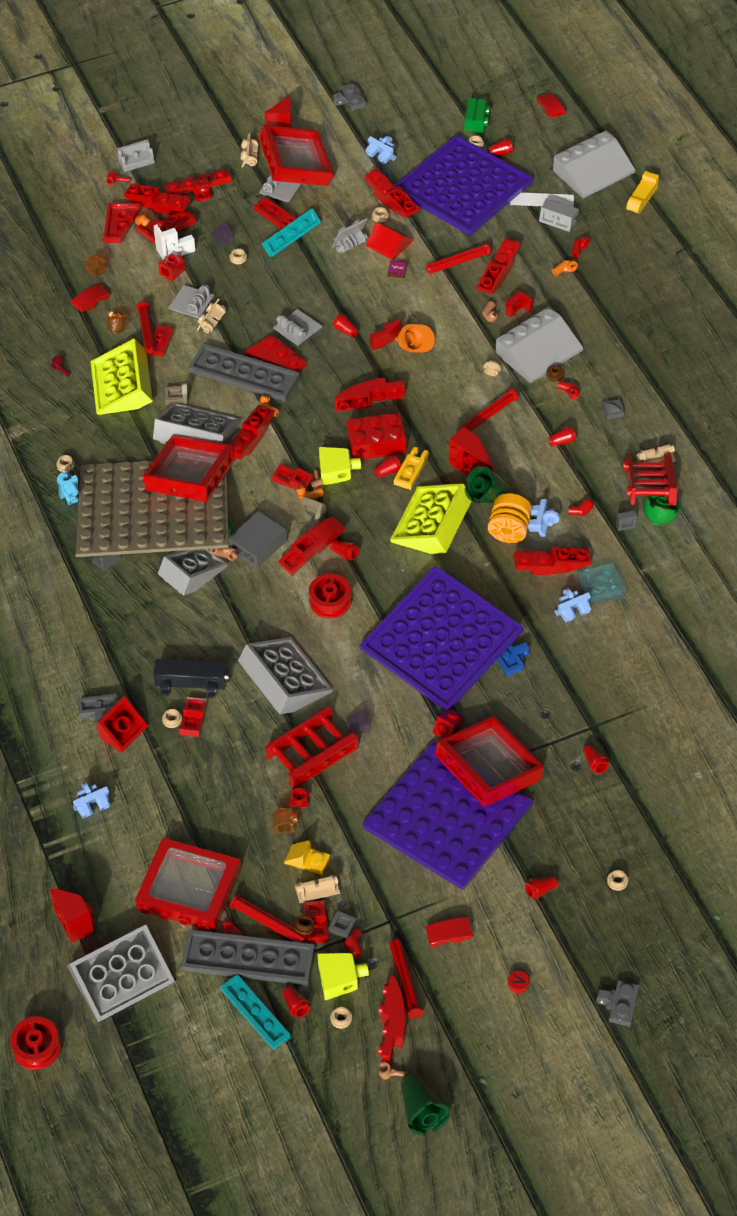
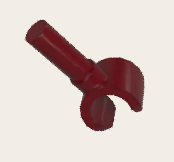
(56, 364)

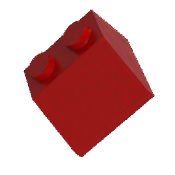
(73, 914)

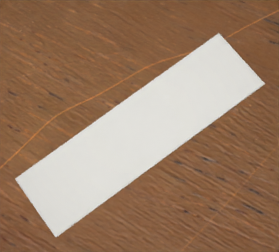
(539, 199)

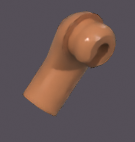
(488, 312)
(229, 553)

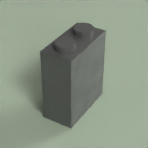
(258, 539)

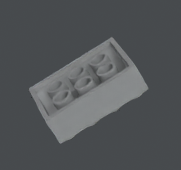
(593, 164)
(538, 344)
(194, 423)
(284, 674)
(121, 973)

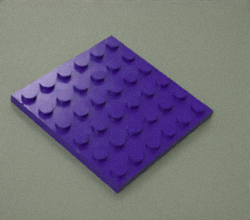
(464, 184)
(441, 638)
(442, 822)

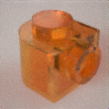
(116, 322)
(284, 821)

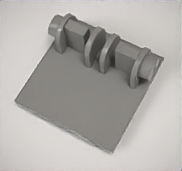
(279, 190)
(350, 236)
(192, 301)
(296, 326)

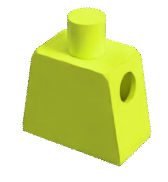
(336, 465)
(339, 973)

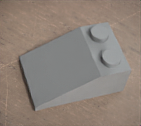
(190, 569)

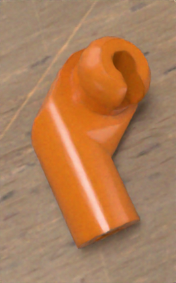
(142, 219)
(565, 266)
(264, 402)
(313, 495)

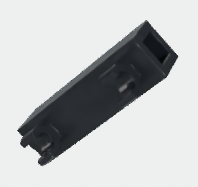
(190, 675)

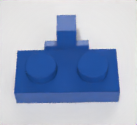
(511, 659)

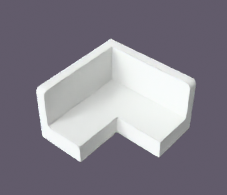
(168, 242)

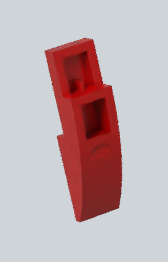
(391, 196)
(154, 200)
(500, 267)
(362, 394)
(252, 431)
(310, 543)
(555, 562)
(393, 1019)

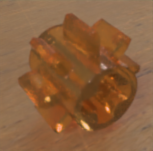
(95, 265)

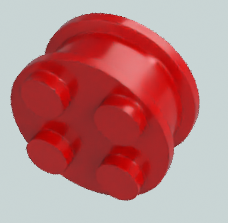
(330, 596)
(35, 1043)

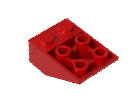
(467, 452)

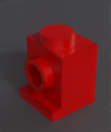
(174, 264)

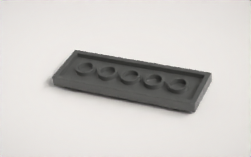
(244, 372)
(248, 957)

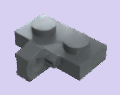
(350, 95)
(96, 706)
(620, 1002)

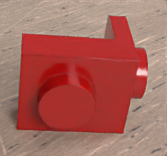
(518, 302)
(447, 723)

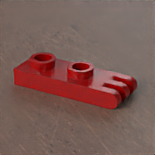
(273, 213)

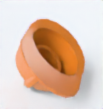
(416, 338)

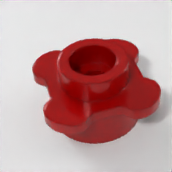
(299, 793)

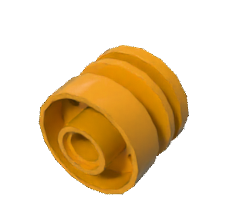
(510, 518)

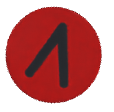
(518, 981)

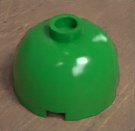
(658, 510)

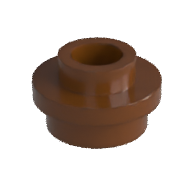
(555, 373)
(304, 925)

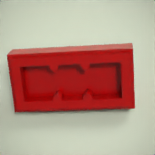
(162, 338)

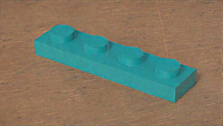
(291, 232)
(255, 1012)

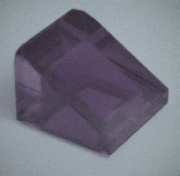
(222, 234)
(358, 723)

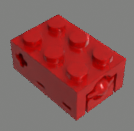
(376, 436)

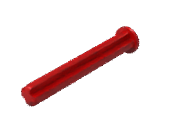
(458, 258)
(143, 309)
(491, 410)
(266, 919)
(406, 983)

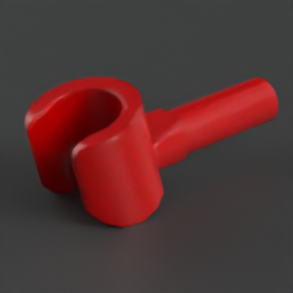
(112, 177)

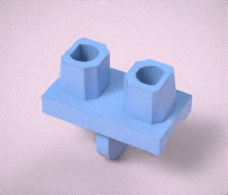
(383, 146)
(545, 518)
(566, 608)
(83, 803)

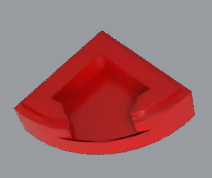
(229, 928)

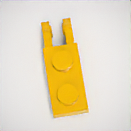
(411, 469)

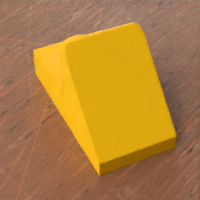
(308, 859)

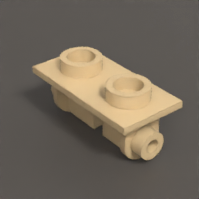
(249, 151)
(214, 311)
(655, 455)
(317, 889)

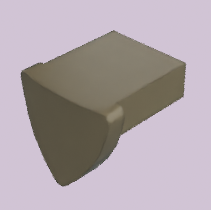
(176, 394)
(315, 507)

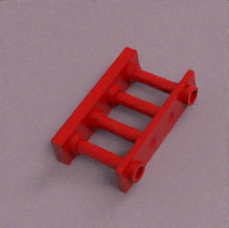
(666, 474)
(313, 764)

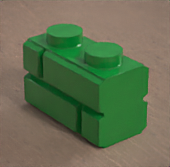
(476, 115)

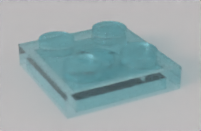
(601, 583)

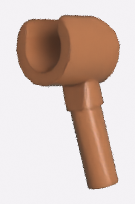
(318, 482)
(390, 1072)

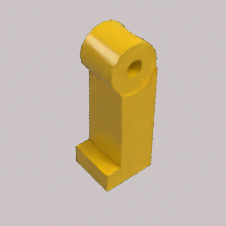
(643, 192)

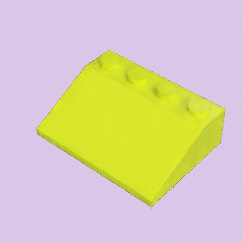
(121, 379)
(432, 518)

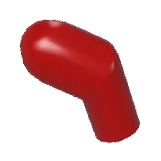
(579, 245)
(570, 388)
(583, 509)
(352, 945)

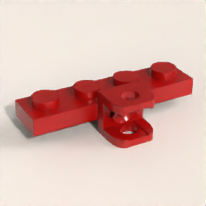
(199, 185)

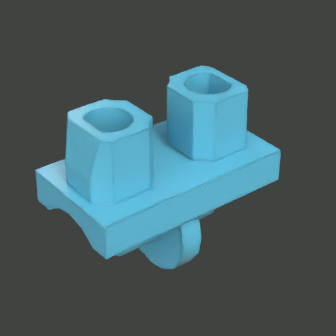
(68, 487)

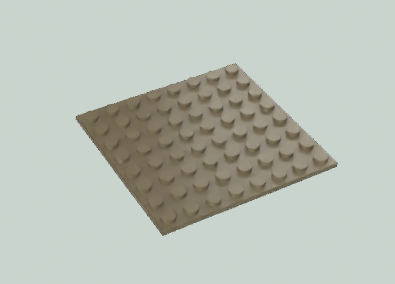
(126, 519)

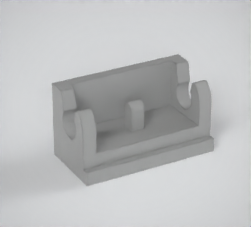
(135, 155)
(558, 215)

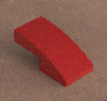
(551, 105)
(87, 299)
(386, 336)
(291, 478)
(193, 716)
(317, 912)
(449, 930)

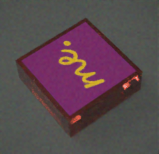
(397, 269)

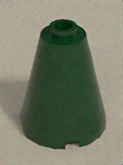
(485, 485)
(422, 1104)

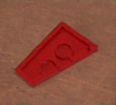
(119, 220)
(178, 221)
(276, 353)

